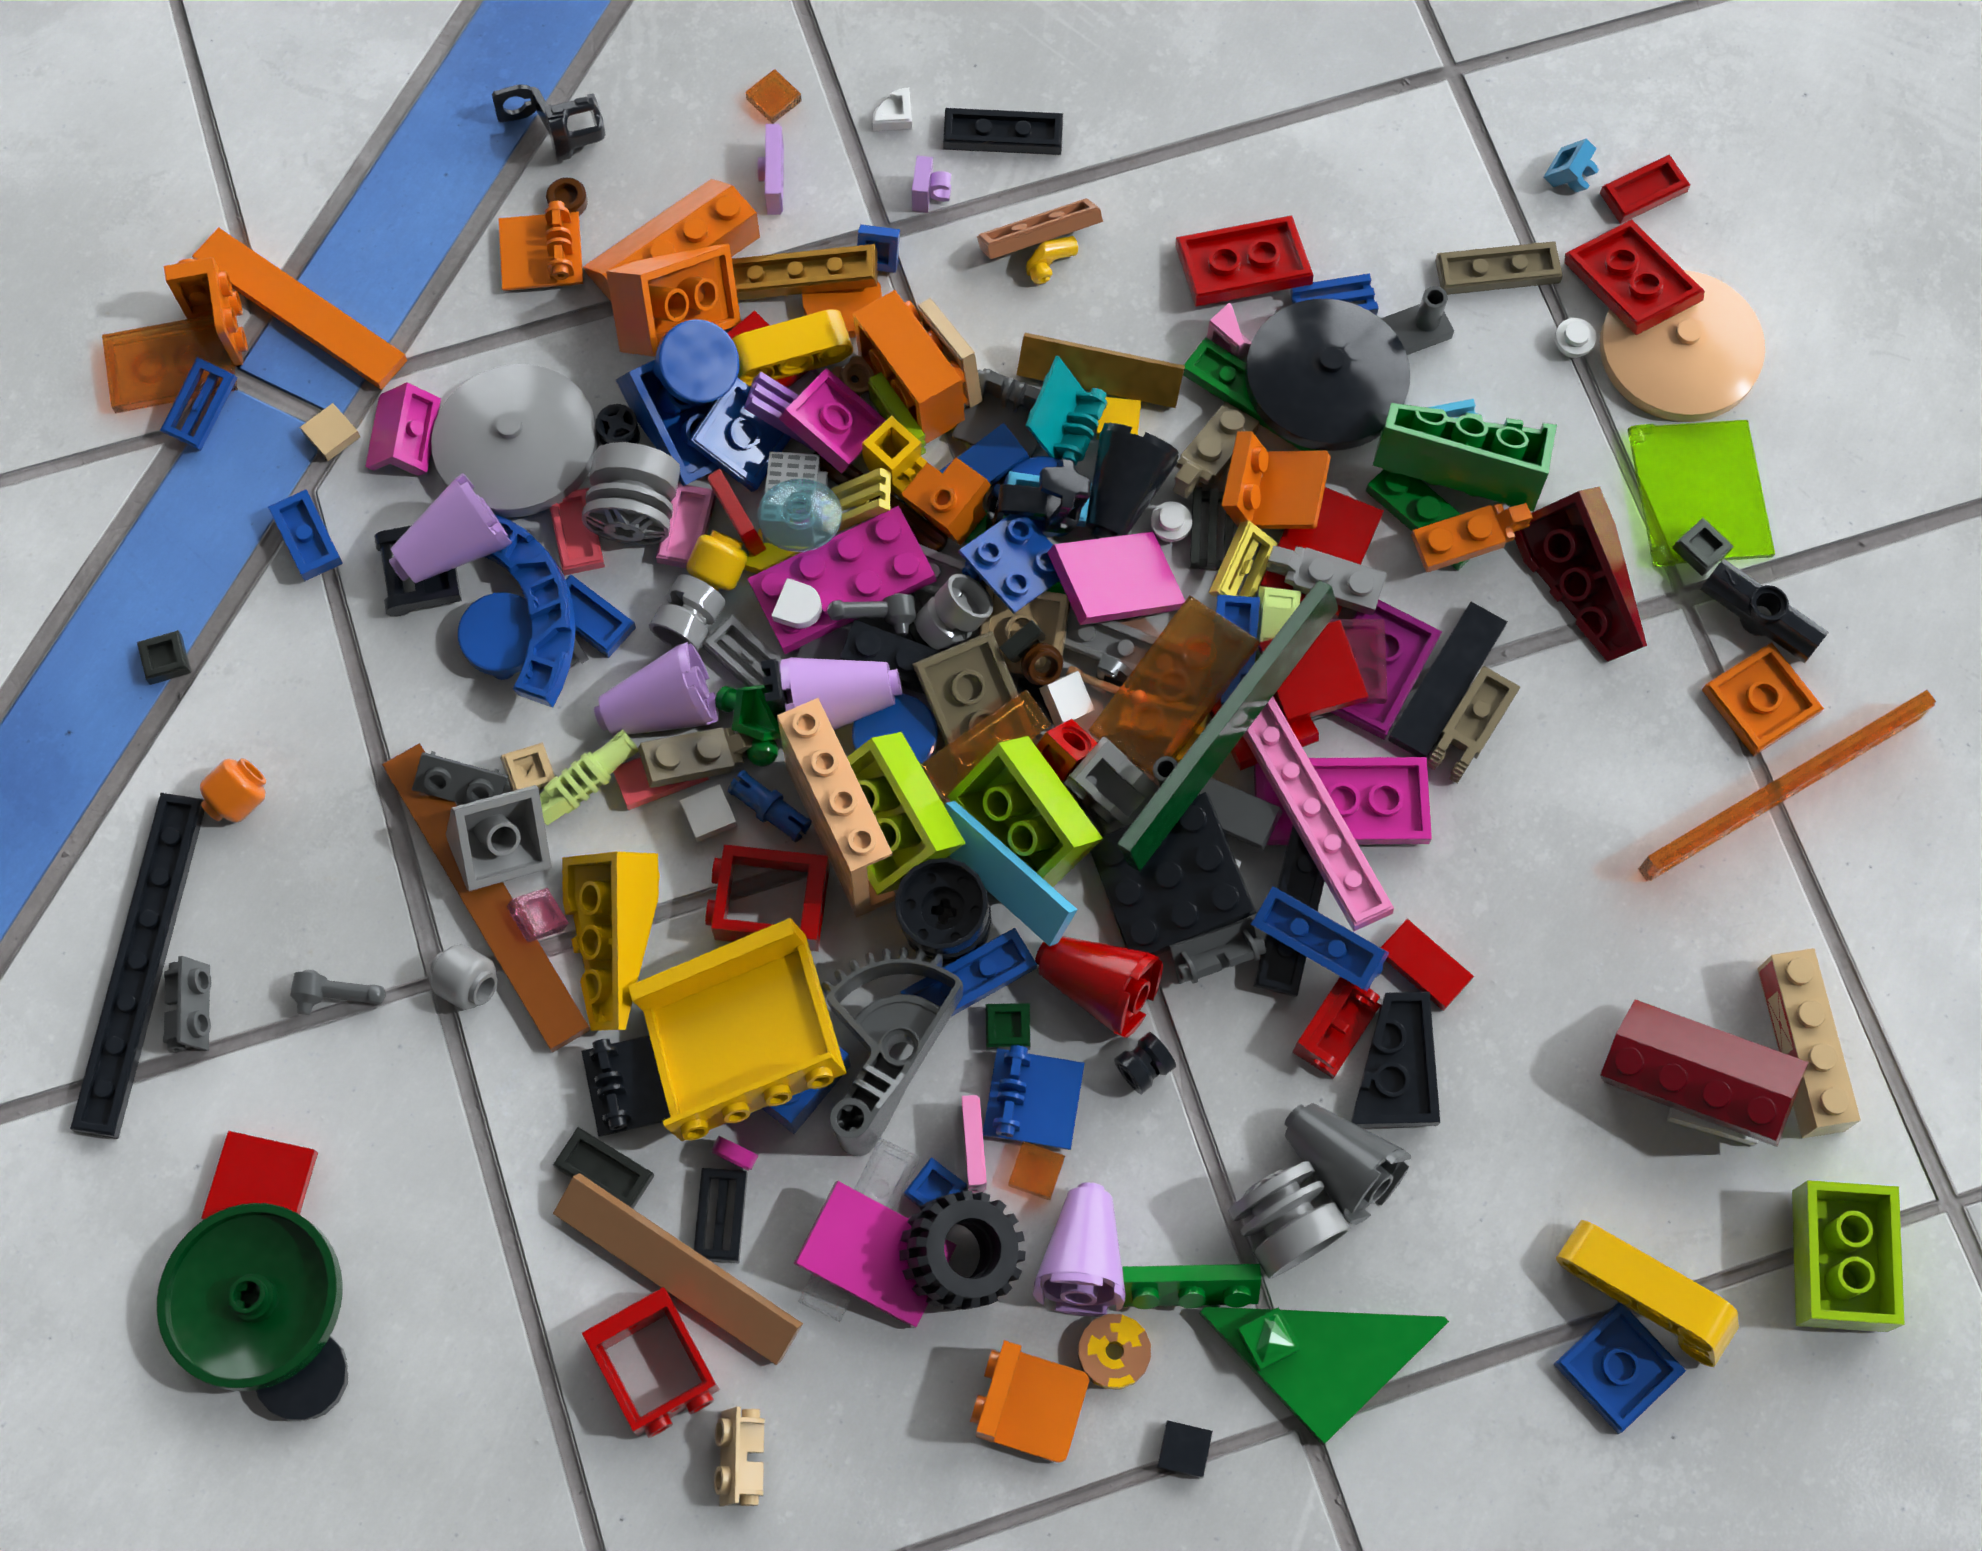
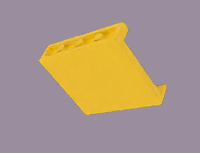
(739, 1030)

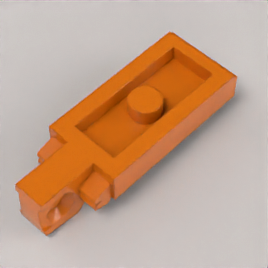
(1469, 535)

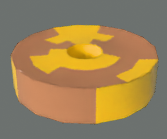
(1114, 1330)

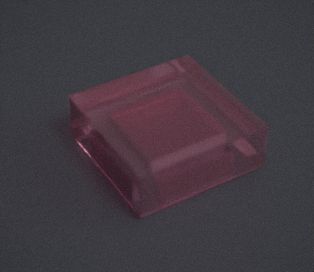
(537, 914)

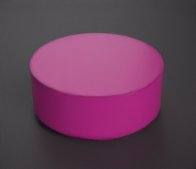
(734, 1153)

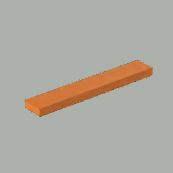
(303, 310)

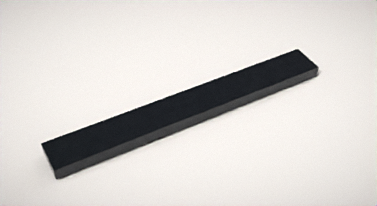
(138, 967)

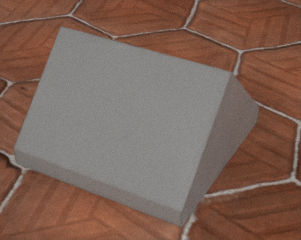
(499, 838)

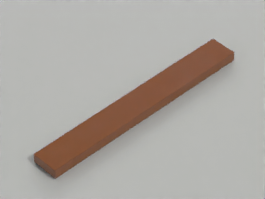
(521, 960)

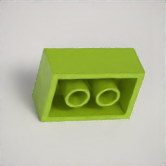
(904, 808)
(1028, 809)
(1847, 1256)

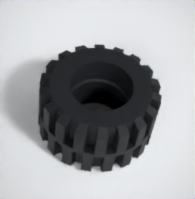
(997, 1251)

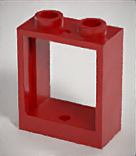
(815, 894)
(626, 1324)

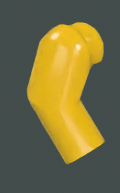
(1046, 253)

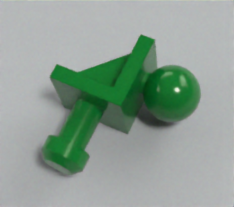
(753, 719)

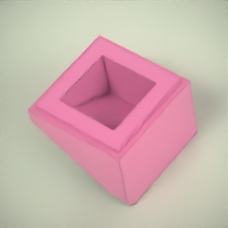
(1225, 332)

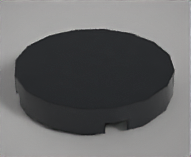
(312, 1389)

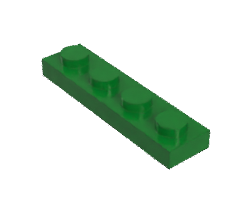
(1225, 378)

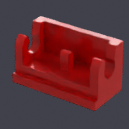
(1337, 1026)

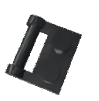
(430, 592)

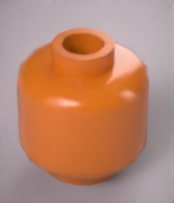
(232, 790)

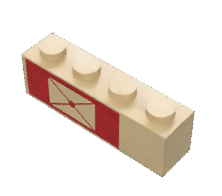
(1808, 1032)

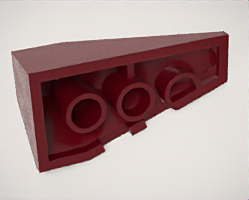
(1583, 563)

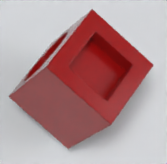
(1065, 747)

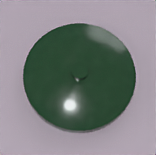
(249, 1297)

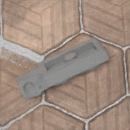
(1352, 583)

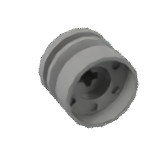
(631, 493)
(1288, 1219)

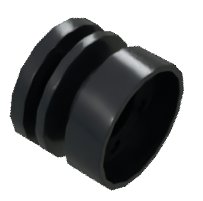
(938, 886)

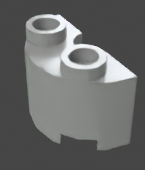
(1113, 784)

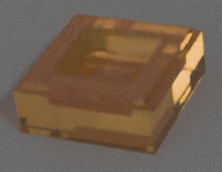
(773, 96)
(1036, 1170)

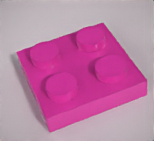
(832, 420)

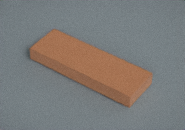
(1039, 228)

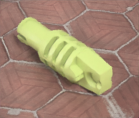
(585, 777)

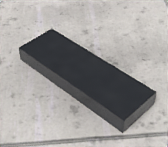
(1003, 131)

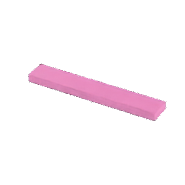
(1316, 819)

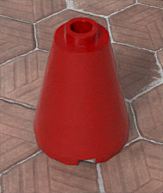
(1103, 979)

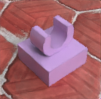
(929, 184)

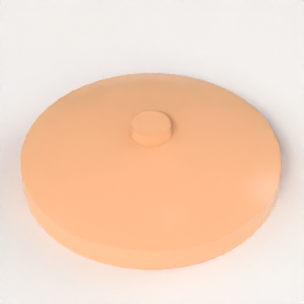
(1691, 362)

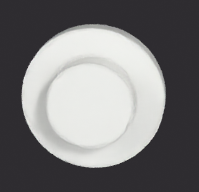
(1575, 337)
(1171, 521)

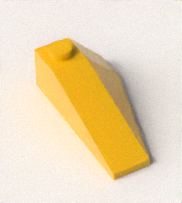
(613, 914)

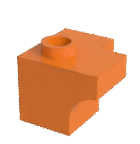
(949, 498)

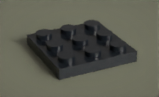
(1182, 888)

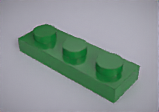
(1411, 501)
(1191, 1285)

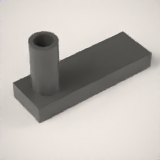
(1423, 323)
(1238, 812)

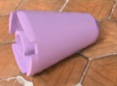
(448, 534)
(844, 687)
(660, 696)
(1083, 1256)

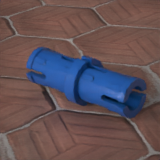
(769, 806)

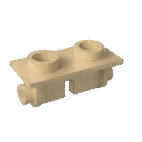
(735, 1474)

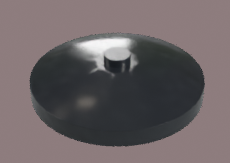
(1326, 374)

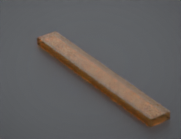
(1786, 786)

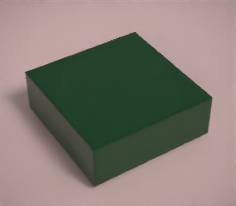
(1007, 1025)

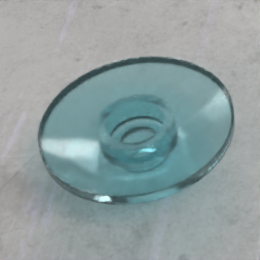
(799, 528)

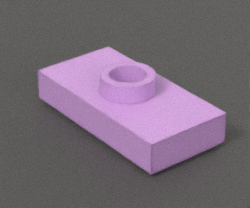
(772, 169)

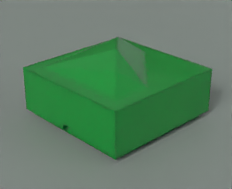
(1268, 1339)

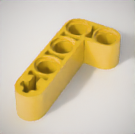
(1652, 1289)

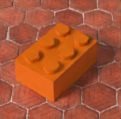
(912, 363)

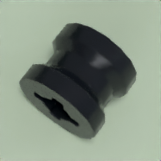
(615, 419)

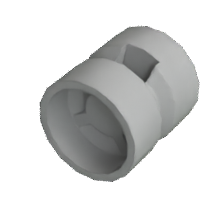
(689, 610)
(954, 612)

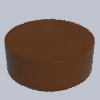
(570, 192)

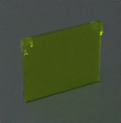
(1696, 475)

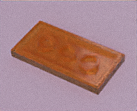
(1175, 685)

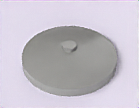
(517, 437)

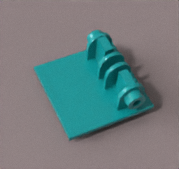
(1065, 414)

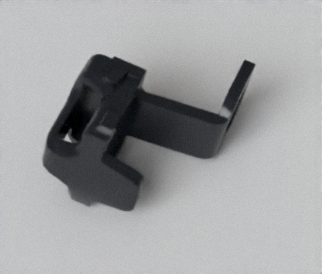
(553, 117)
(1057, 499)

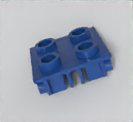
(1011, 561)
(1033, 1098)

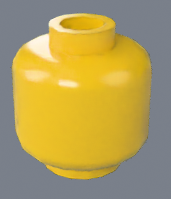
(717, 560)

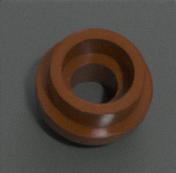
(1049, 672)

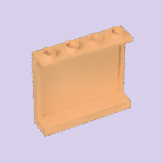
(834, 802)

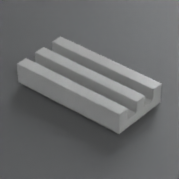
(727, 661)

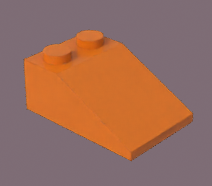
(672, 289)

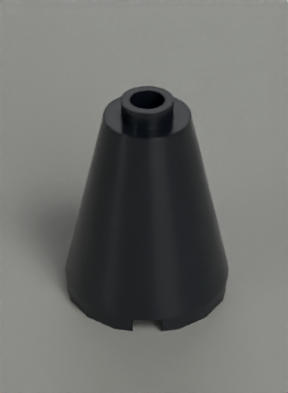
(1126, 478)

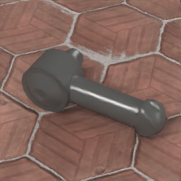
(896, 610)
(311, 987)

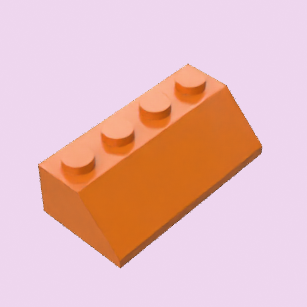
(701, 219)

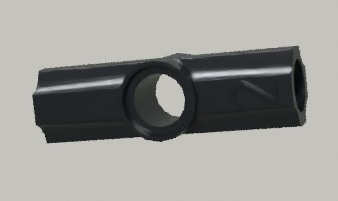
(1743, 595)

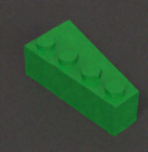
(1467, 454)

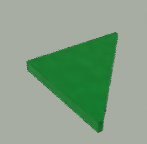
(1339, 1362)

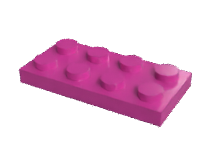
(852, 567)
(1377, 797)

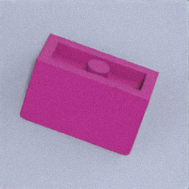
(403, 429)

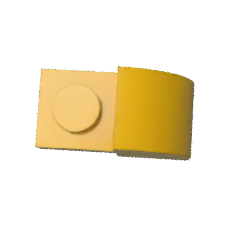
(896, 451)

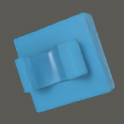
(1571, 163)

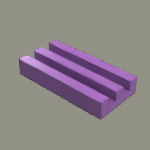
(774, 395)

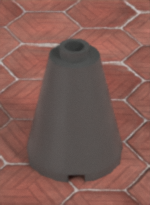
(1347, 1159)

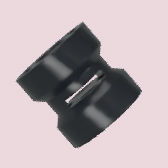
(1145, 1063)

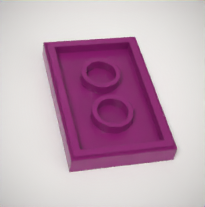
(1407, 651)

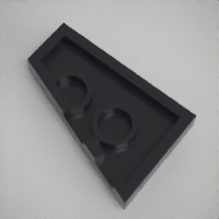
(1400, 1067)

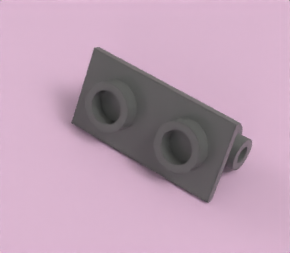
(456, 780)
(1216, 950)
(188, 987)

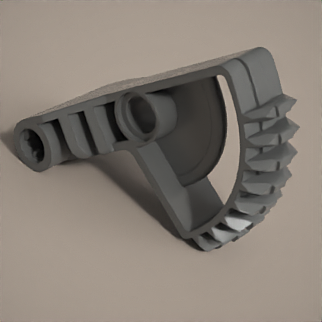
(878, 1028)

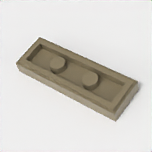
(1499, 268)

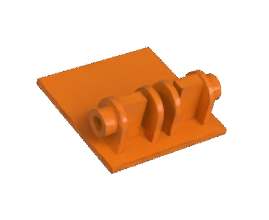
(541, 249)

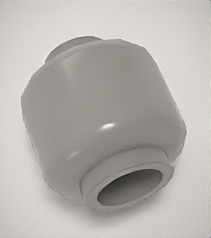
(463, 977)

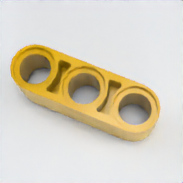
(793, 346)

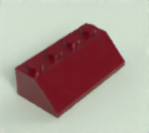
(1704, 1072)

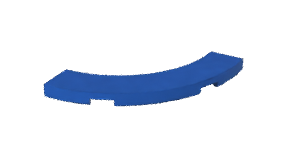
(548, 607)

